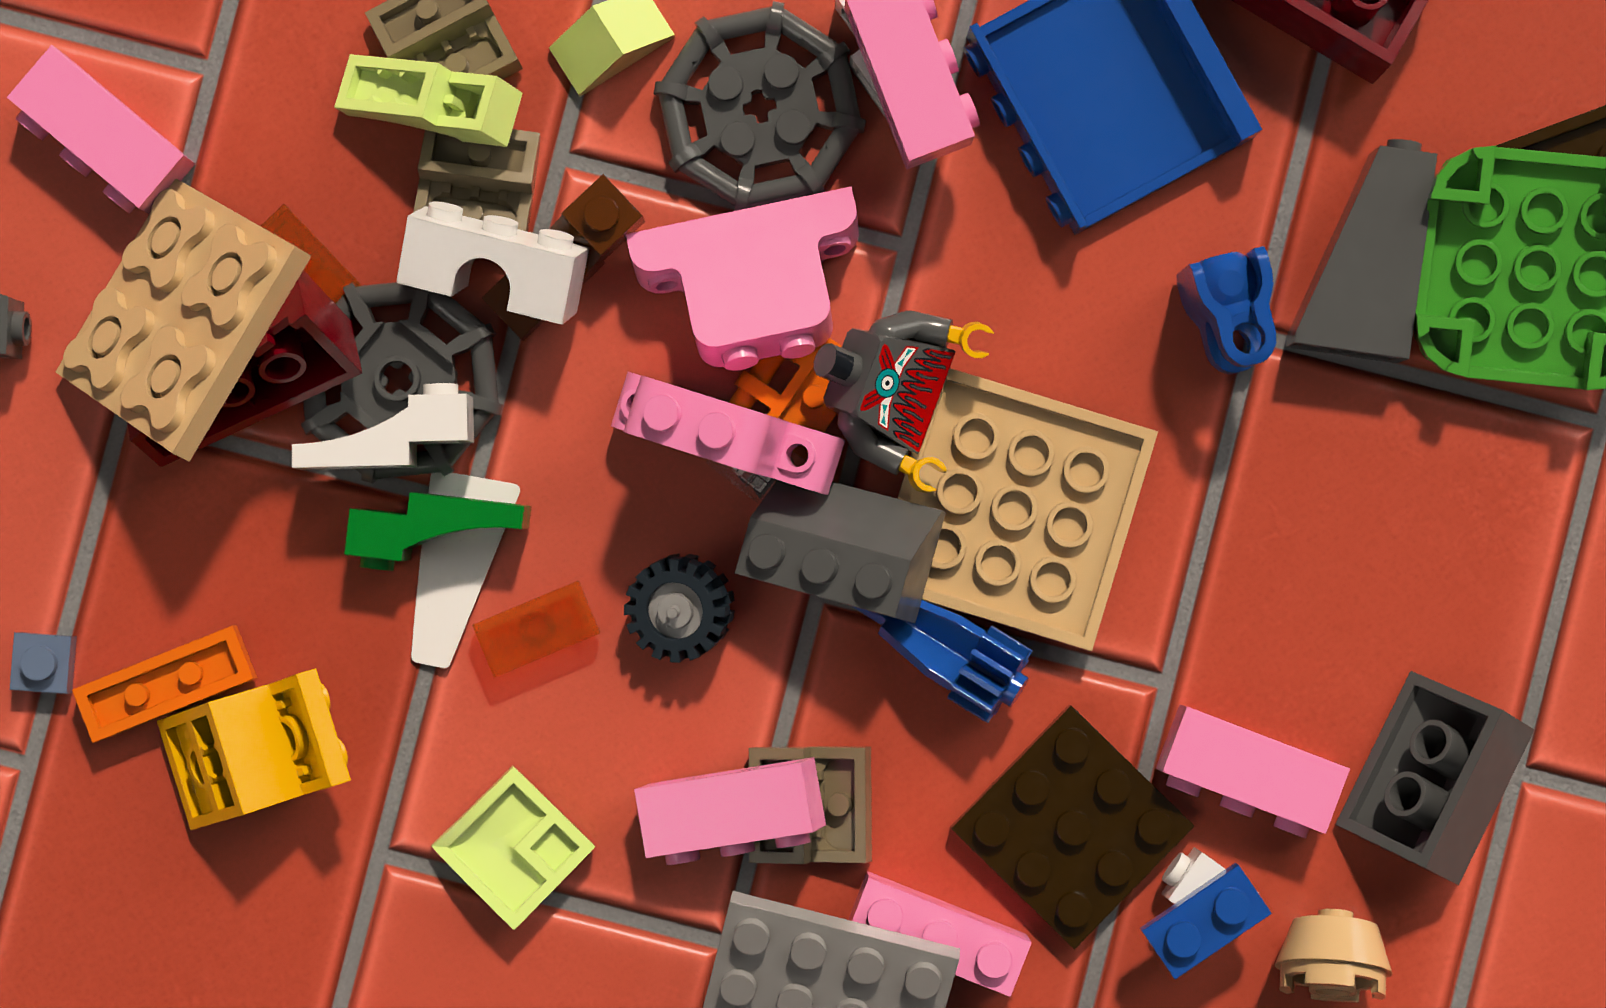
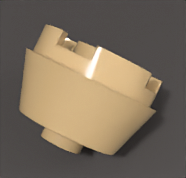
(1334, 957)

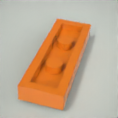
(164, 683)

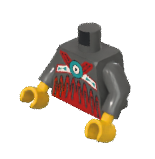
(889, 386)

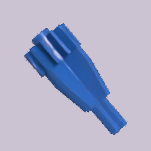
(960, 656)

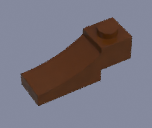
(595, 220)

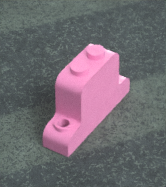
(752, 275)
(725, 433)

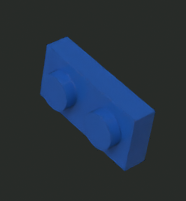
(1205, 920)

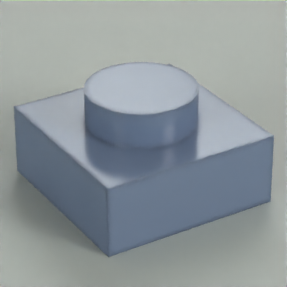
(43, 662)

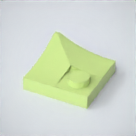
(513, 847)

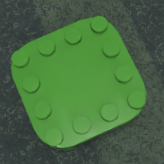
(1516, 268)

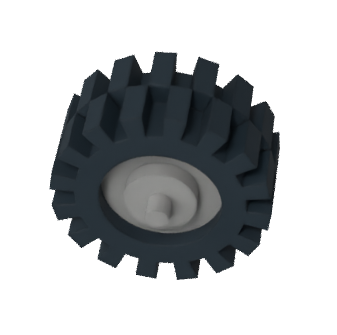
(679, 607)

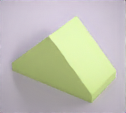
(609, 40)

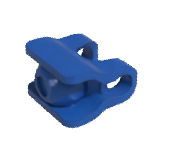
(1231, 296)

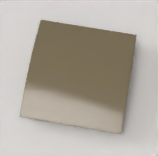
(448, 32)
(480, 176)
(846, 802)

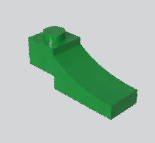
(391, 536)

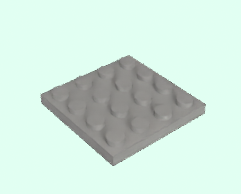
(815, 960)

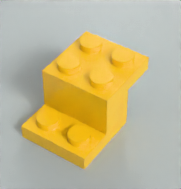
(254, 749)

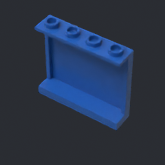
(1110, 98)

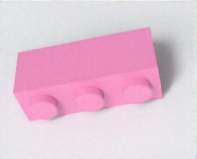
(913, 77)
(97, 131)
(1251, 772)
(730, 810)
(988, 950)

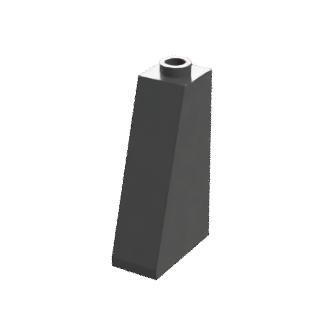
(1372, 266)

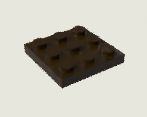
(1072, 826)

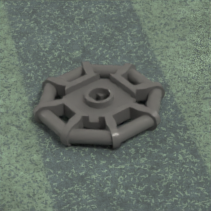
(779, 80)
(427, 356)

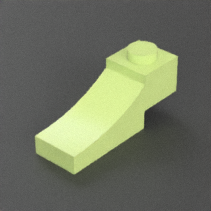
(430, 98)

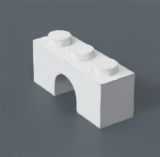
(541, 268)

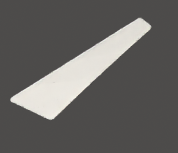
(454, 571)

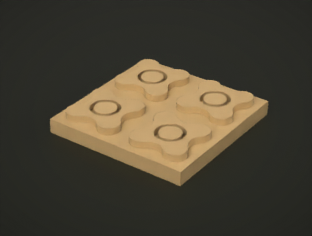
(182, 317)
(1031, 506)

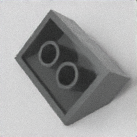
(843, 547)
(1435, 776)

